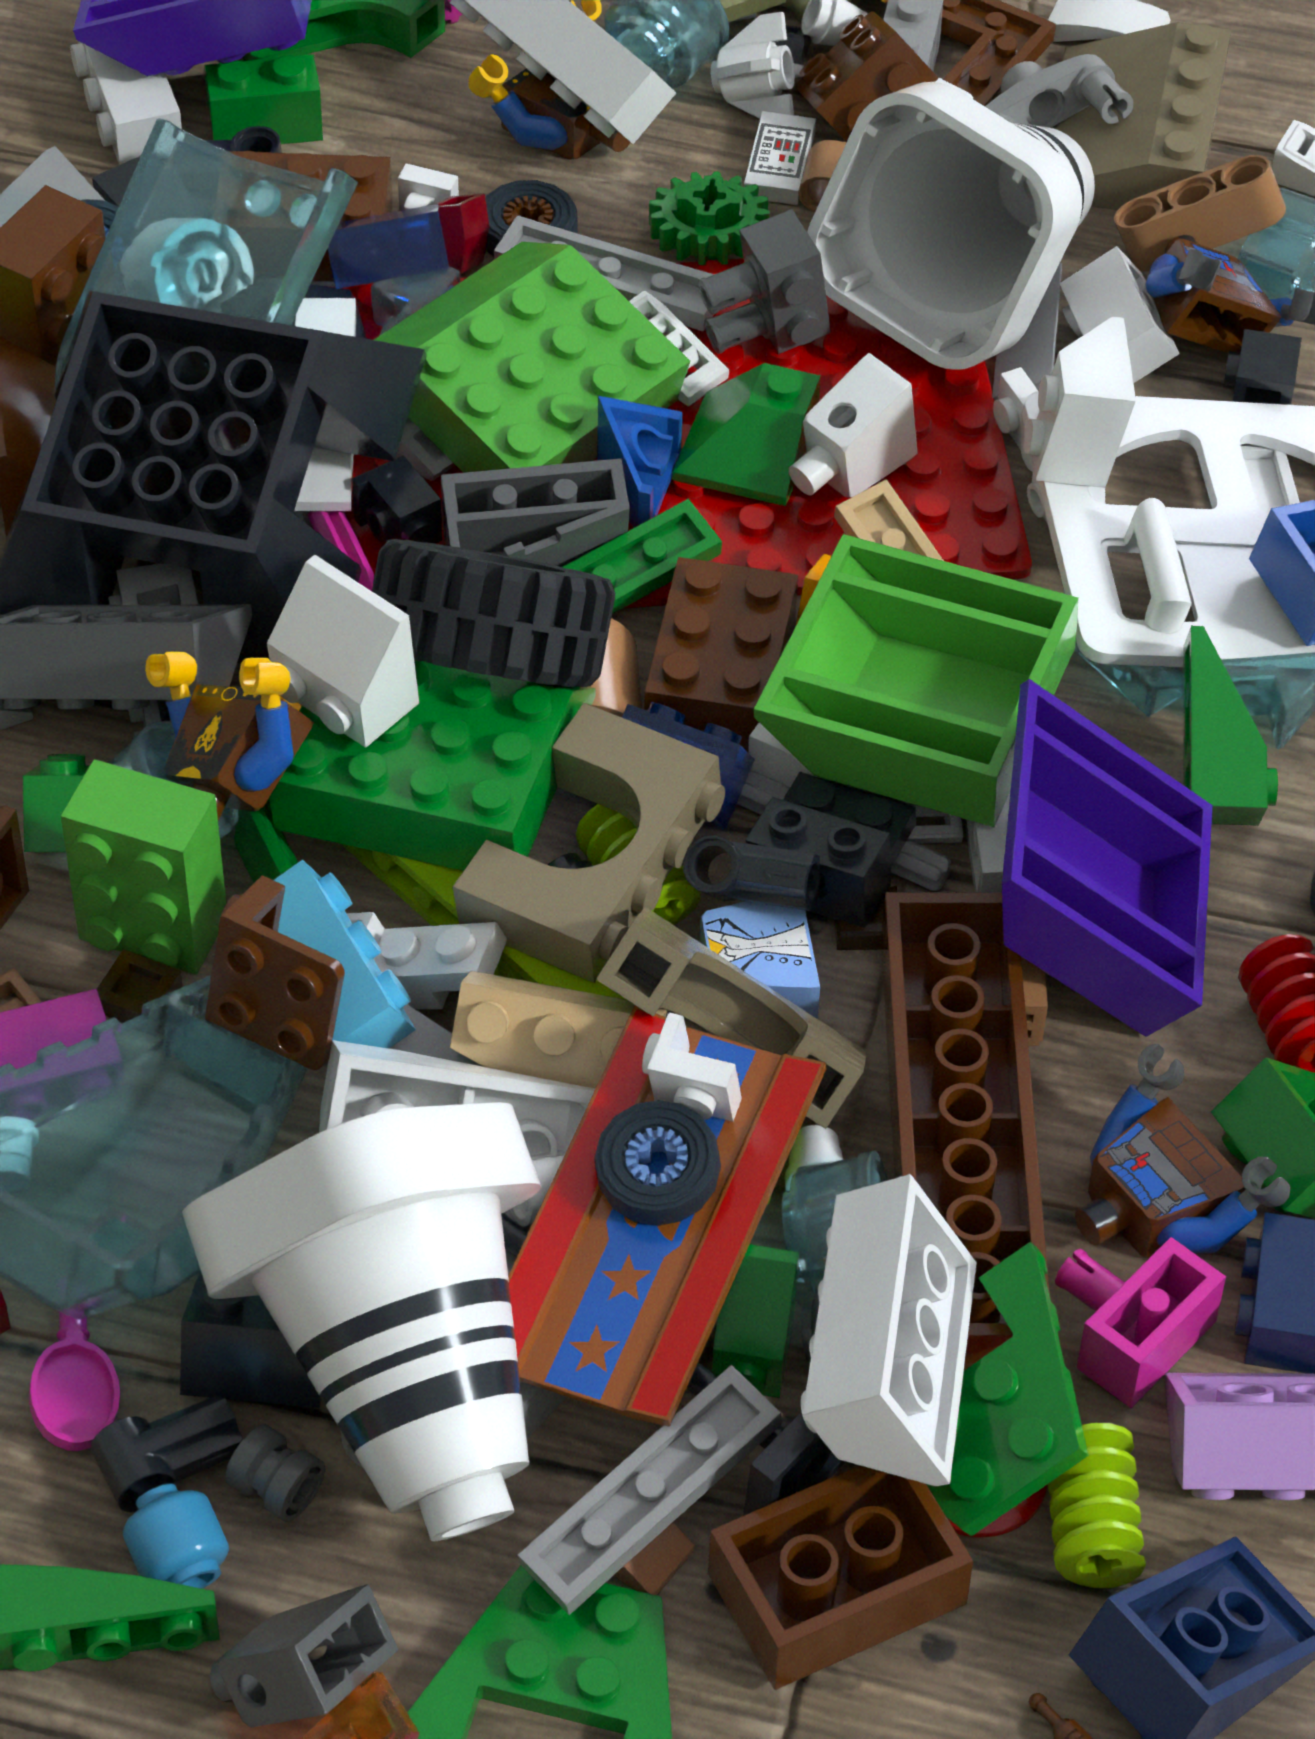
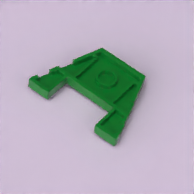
(1015, 1404)
(585, 1667)

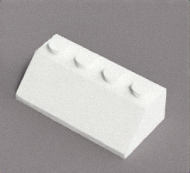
(890, 1333)

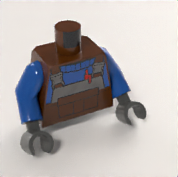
(1214, 297)
(1164, 1178)

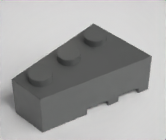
(536, 511)

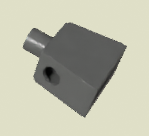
(277, 1680)

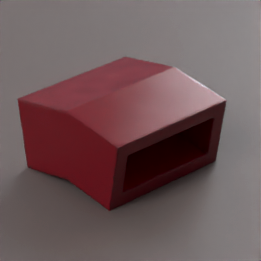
(465, 229)

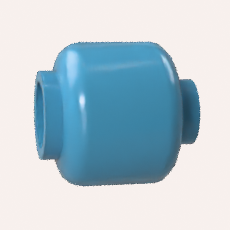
(176, 1537)

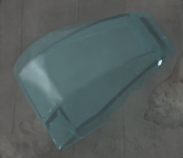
(116, 1143)

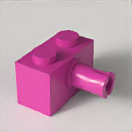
(1141, 1322)

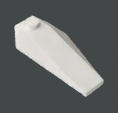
(381, 1079)

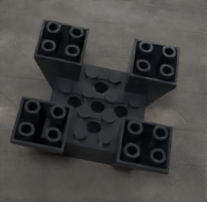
(189, 450)

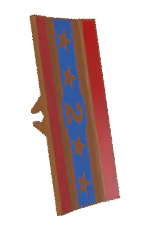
(627, 1305)

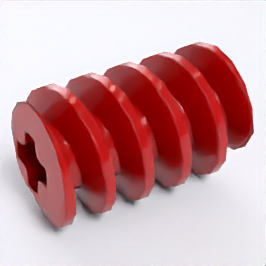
(1282, 995)

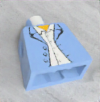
(768, 945)

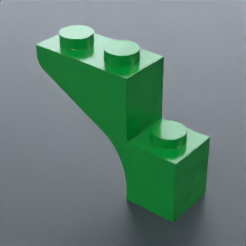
(390, 23)

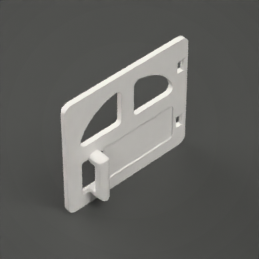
(1186, 552)

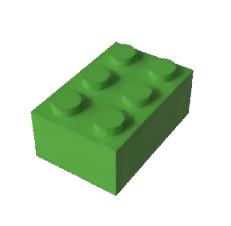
(144, 865)

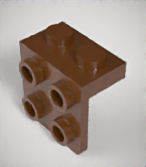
(858, 70)
(270, 983)

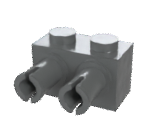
(783, 284)

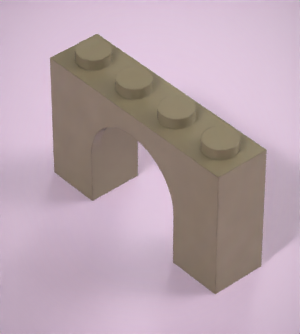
(584, 913)
(673, 971)

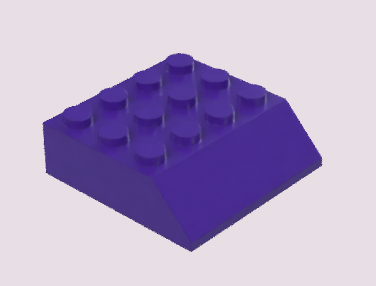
(185, 33)
(1104, 867)

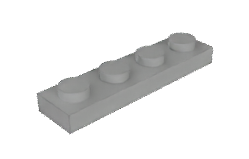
(624, 268)
(650, 1489)

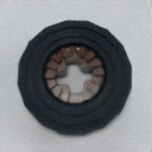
(529, 200)

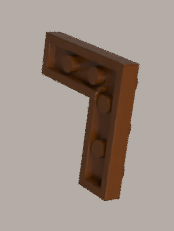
(999, 40)

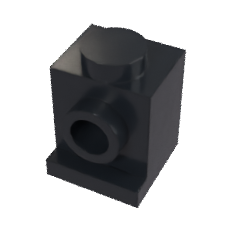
(397, 503)

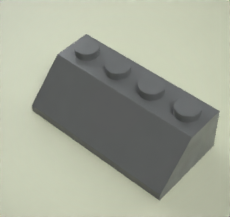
(103, 651)

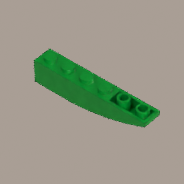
(96, 1615)

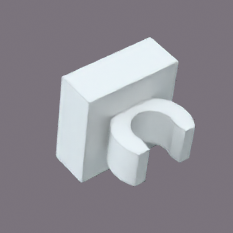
(424, 187)

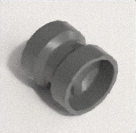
(277, 1474)

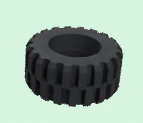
(498, 612)

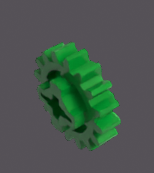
(705, 216)

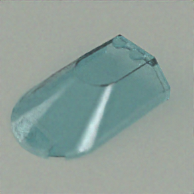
(215, 232)

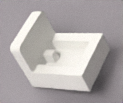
(689, 1079)

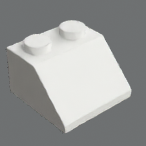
(1083, 409)
(345, 653)

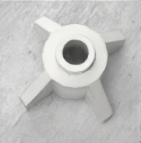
(755, 70)

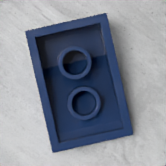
(1197, 1644)

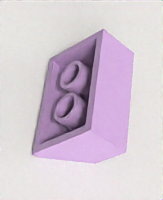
(1242, 1433)

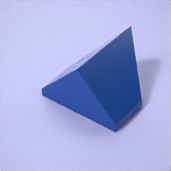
(647, 444)

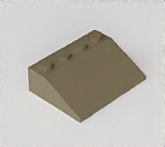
(1175, 92)

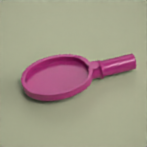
(73, 1388)

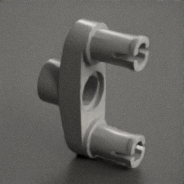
(1059, 91)

